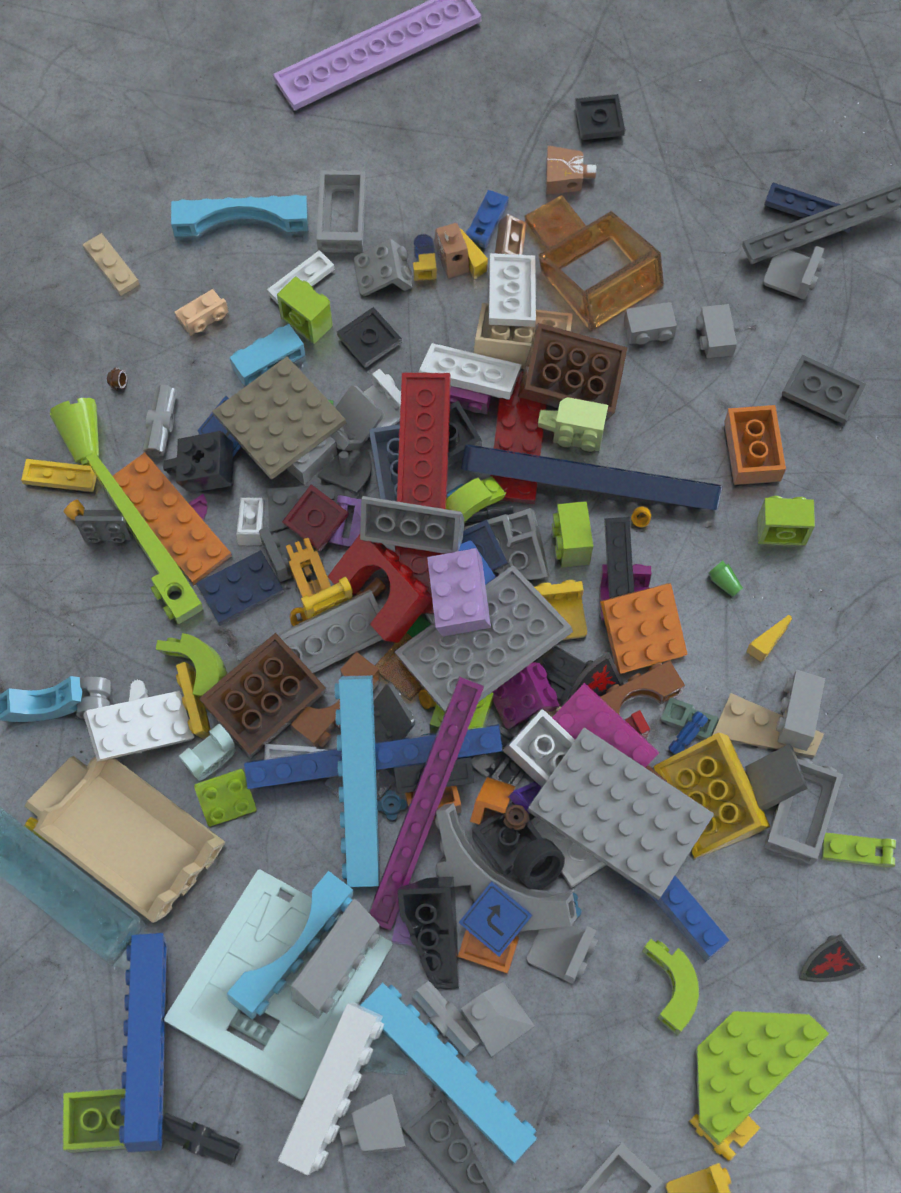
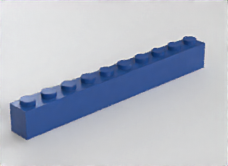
(387, 753)

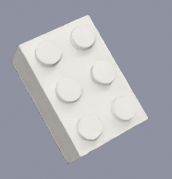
(539, 746)

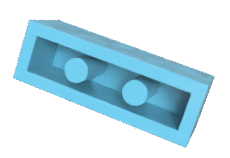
(266, 353)

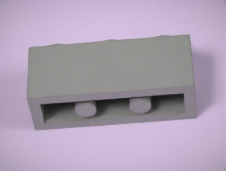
(800, 710)

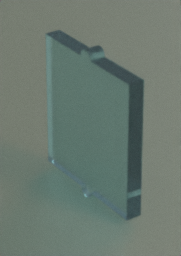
(386, 1057)

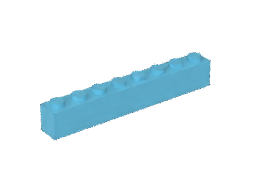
(359, 781)
(450, 1075)

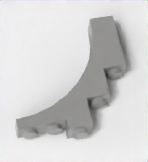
(469, 868)

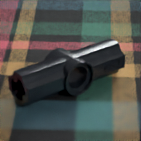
(200, 1139)

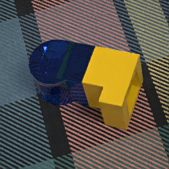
(424, 251)

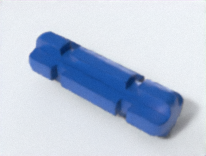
(688, 733)

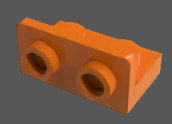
(477, 952)

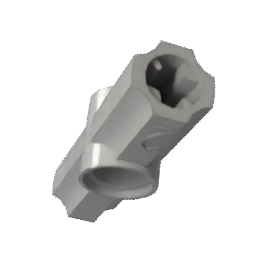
(159, 421)
(446, 1019)

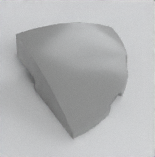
(520, 543)

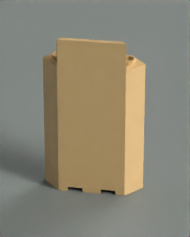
(123, 833)

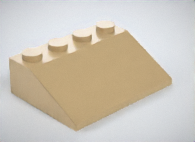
(513, 342)

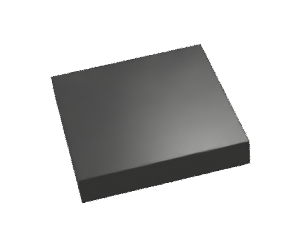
(776, 777)

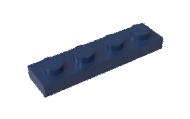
(797, 202)

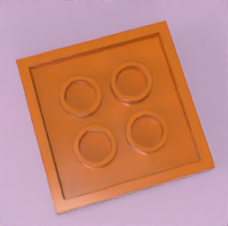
(643, 628)

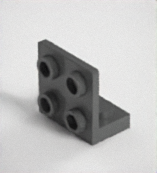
(103, 525)
(275, 548)

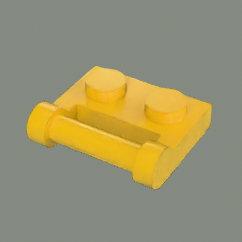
(327, 598)

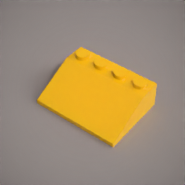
(718, 782)

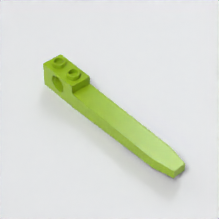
(169, 576)

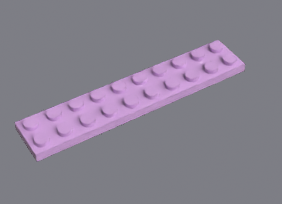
(374, 49)

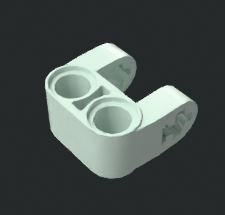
(209, 753)

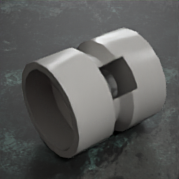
(94, 694)

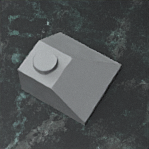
(496, 1018)

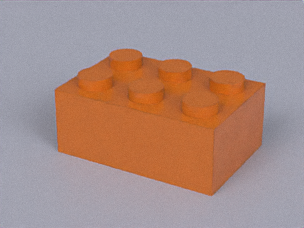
(754, 444)

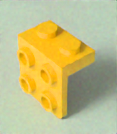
(567, 601)
(709, 1180)

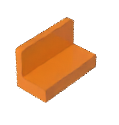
(493, 796)

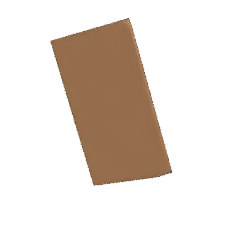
(510, 236)

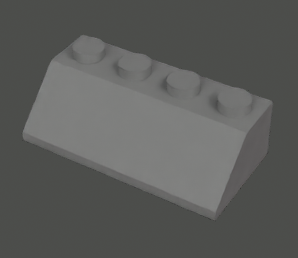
(411, 525)
(335, 960)

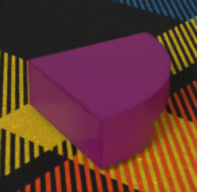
(200, 505)

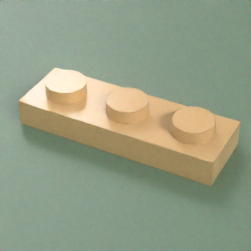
(111, 264)

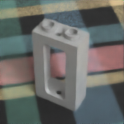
(341, 181)
(830, 782)
(623, 1156)

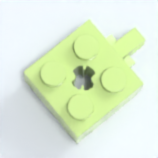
(576, 423)

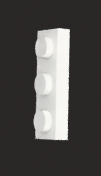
(310, 270)

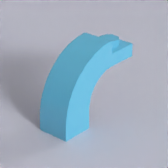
(41, 704)

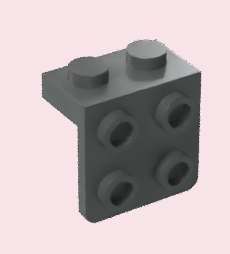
(391, 715)

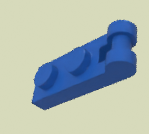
(487, 218)

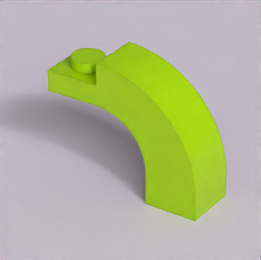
(475, 496)
(207, 662)
(684, 985)

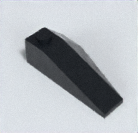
(430, 917)

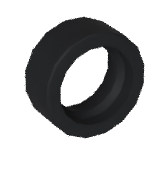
(532, 854)

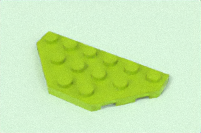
(747, 1062)

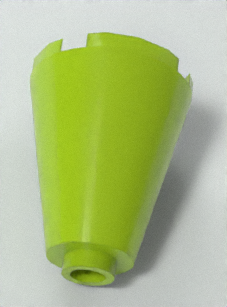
(78, 427)

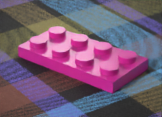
(589, 711)

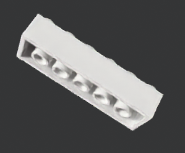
(330, 1089)

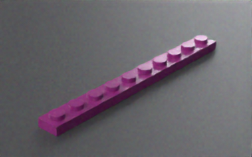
(425, 800)

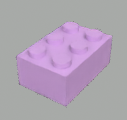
(458, 592)

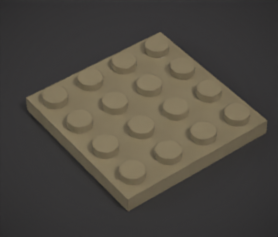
(279, 417)

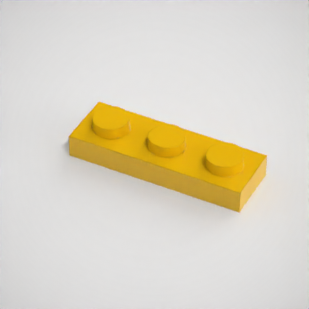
(58, 475)
(198, 719)

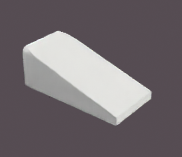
(250, 521)

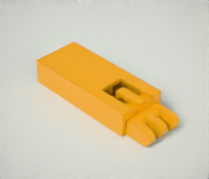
(303, 559)

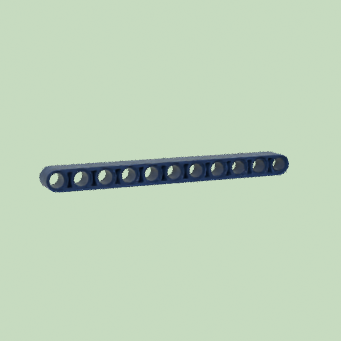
(591, 477)

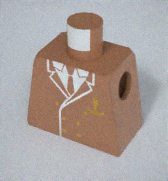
(566, 170)
(448, 243)

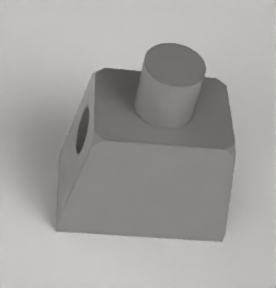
(375, 1127)

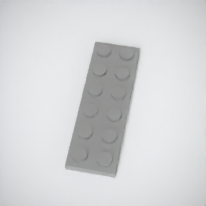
(331, 633)

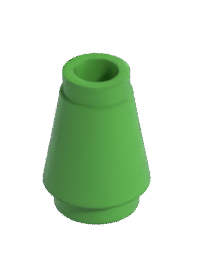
(725, 578)

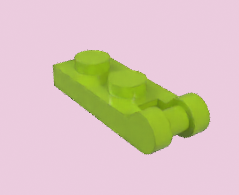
(858, 850)

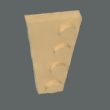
(756, 726)

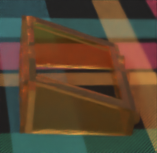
(614, 292)

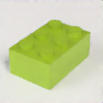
(92, 1120)

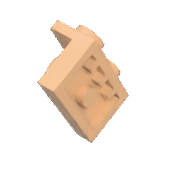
(202, 312)

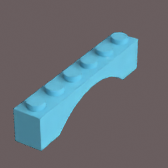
(195, 216)
(257, 986)

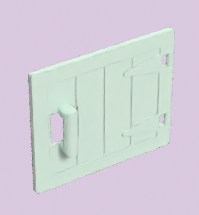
(253, 936)

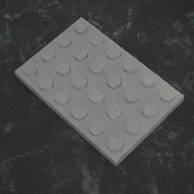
(520, 632)
(621, 813)

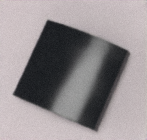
(561, 671)
(498, 764)

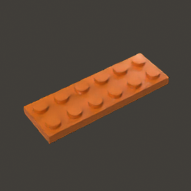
(172, 519)

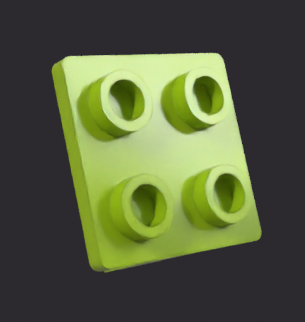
(225, 797)

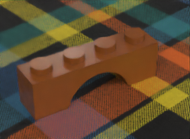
(658, 683)
(316, 724)

